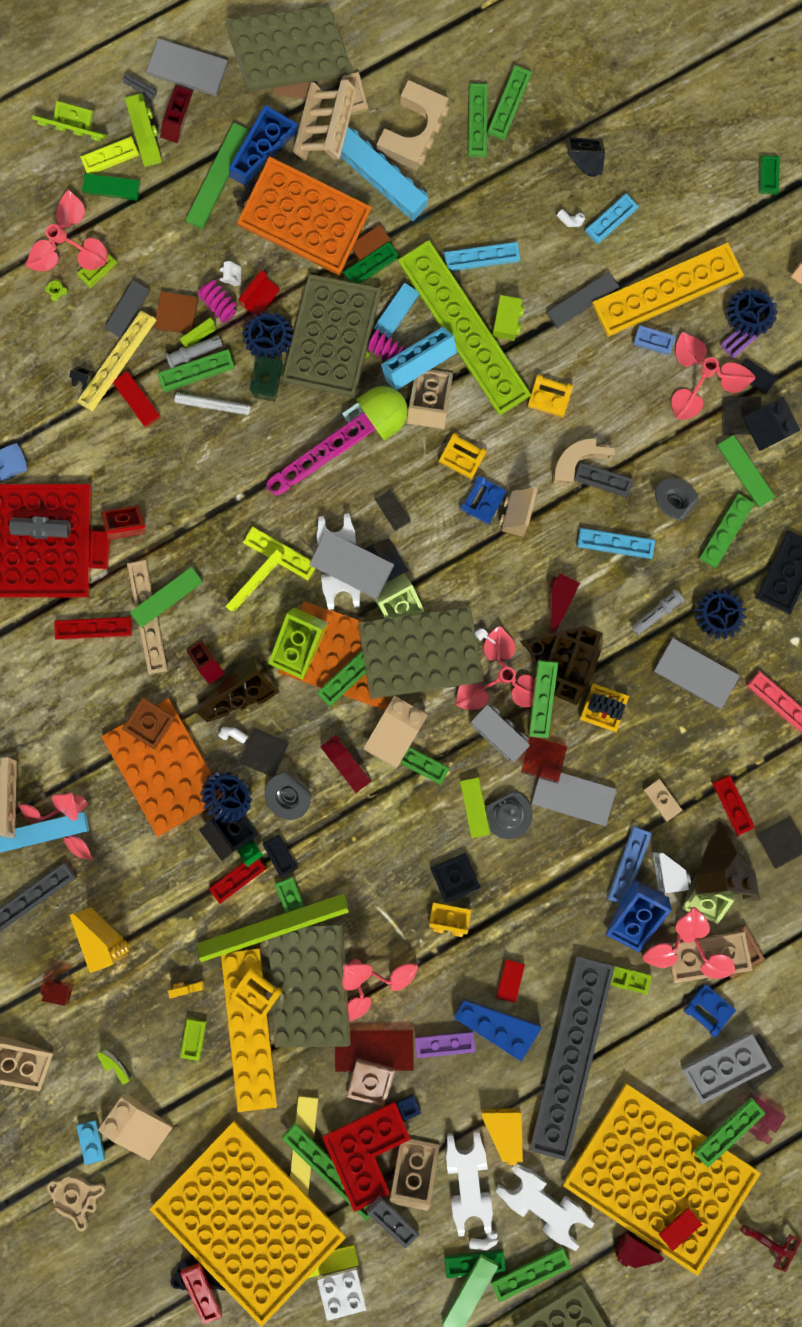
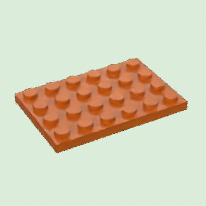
(304, 216)
(335, 651)
(164, 779)

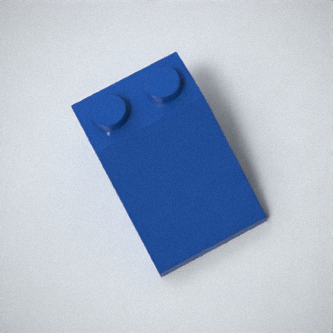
(639, 916)

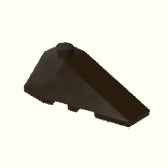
(244, 686)

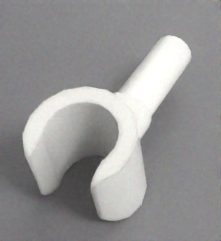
(481, 633)

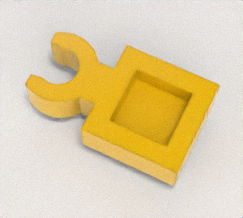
(181, 989)

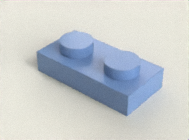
(654, 340)

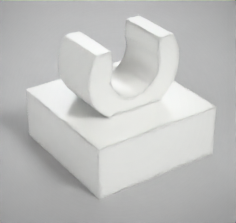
(231, 273)

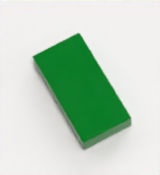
(769, 175)

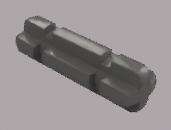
(139, 86)

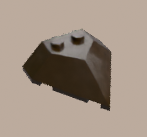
(576, 654)
(725, 869)

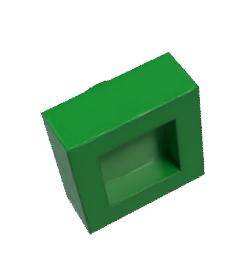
(250, 852)

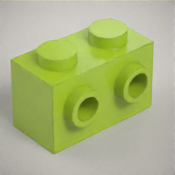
(507, 318)

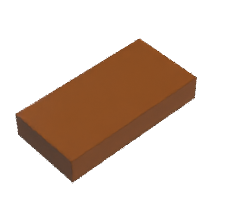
(370, 242)

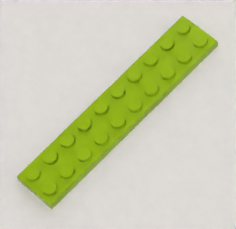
(472, 338)

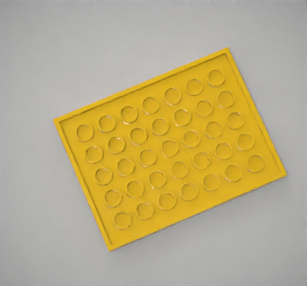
(646, 1174)
(248, 1223)

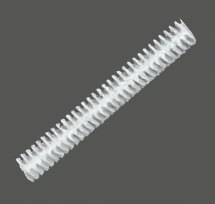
(219, 405)

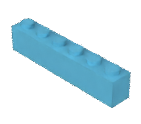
(382, 175)

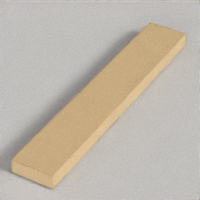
(150, 633)

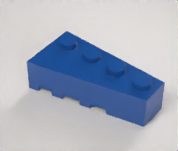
(265, 139)
(502, 1029)

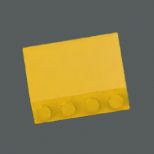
(98, 940)

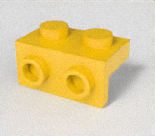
(449, 918)

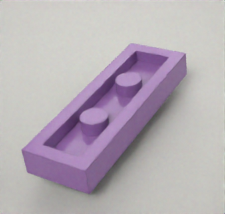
(445, 1044)

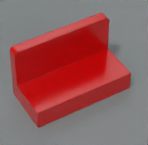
(258, 294)

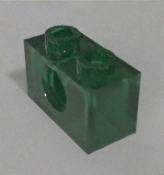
(269, 389)

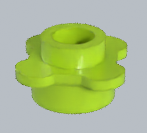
(56, 284)

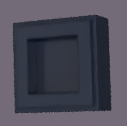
(408, 1107)

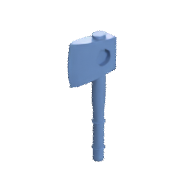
(11, 462)

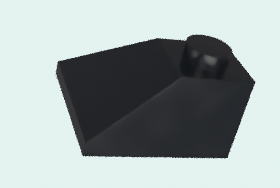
(587, 154)

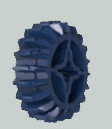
(757, 304)
(260, 321)
(719, 605)
(234, 805)

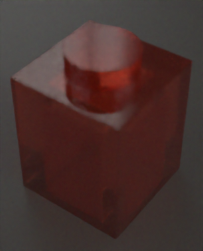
(56, 992)

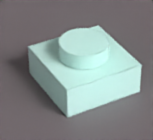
(352, 413)

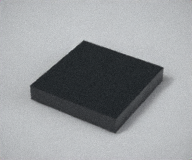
(455, 878)

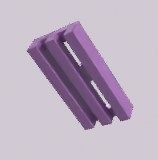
(728, 350)

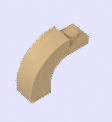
(574, 454)

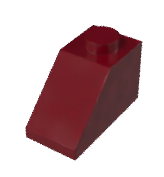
(205, 662)
(636, 1252)

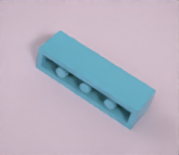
(419, 358)

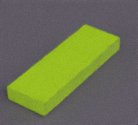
(475, 807)

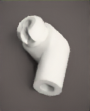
(571, 221)
(233, 732)
(484, 1244)

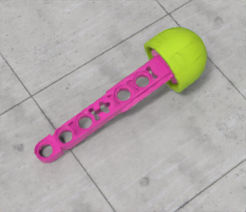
(383, 411)

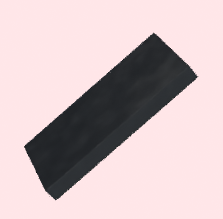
(784, 577)

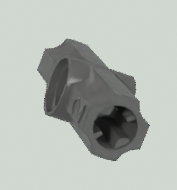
(40, 527)

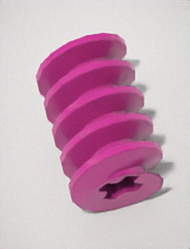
(216, 301)
(384, 346)

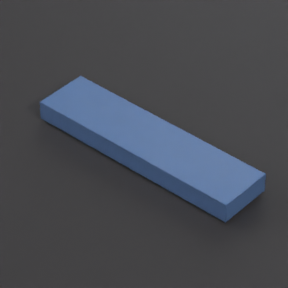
(629, 863)

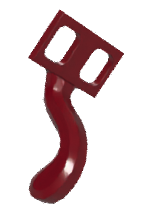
(780, 1249)

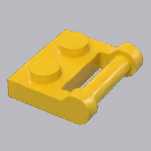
(547, 401)
(460, 461)
(252, 998)

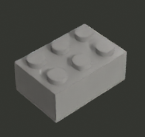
(500, 733)

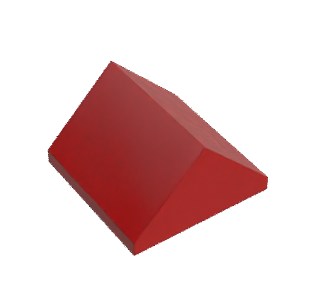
(123, 522)

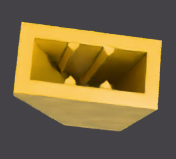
(506, 1132)

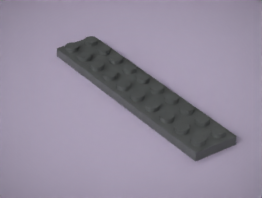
(571, 1058)

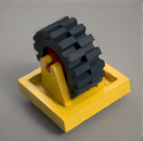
(604, 707)

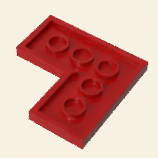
(355, 1149)

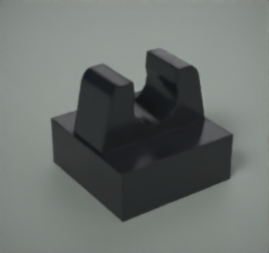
(81, 374)

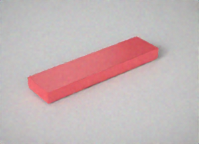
(777, 699)

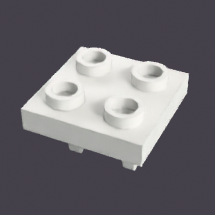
(341, 1293)

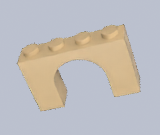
(412, 150)

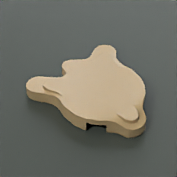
(74, 1197)

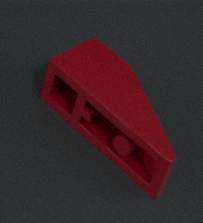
(176, 114)
(560, 597)
(345, 764)

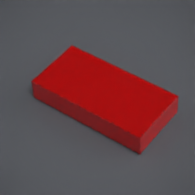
(99, 550)
(510, 980)
(680, 1229)

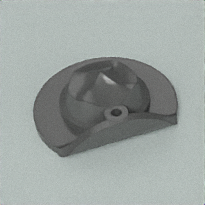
(675, 498)
(287, 796)
(510, 816)

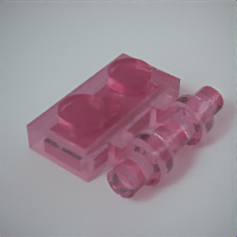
(771, 1120)

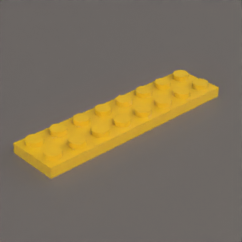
(667, 289)
(248, 1036)

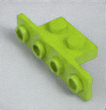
(73, 118)
(144, 131)

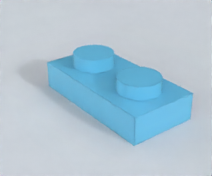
(90, 1142)

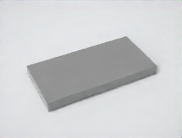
(187, 67)
(351, 564)
(696, 673)
(575, 798)
(726, 1067)

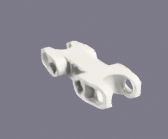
(331, 585)
(470, 1200)
(557, 1215)

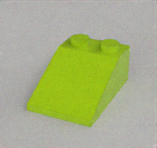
(297, 642)

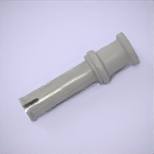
(185, 354)
(665, 607)

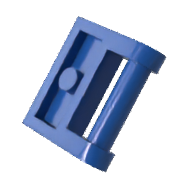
(489, 502)
(713, 1005)

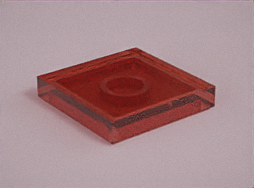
(544, 759)

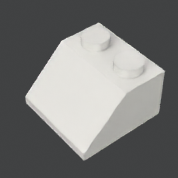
(669, 874)

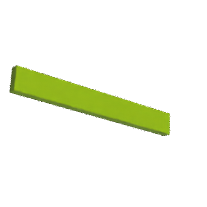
(272, 927)

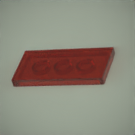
(382, 1047)

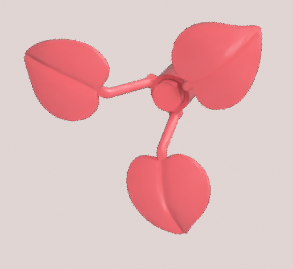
(43, 254)
(693, 350)
(474, 697)
(70, 807)
(689, 929)
(355, 973)

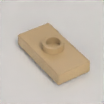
(662, 800)

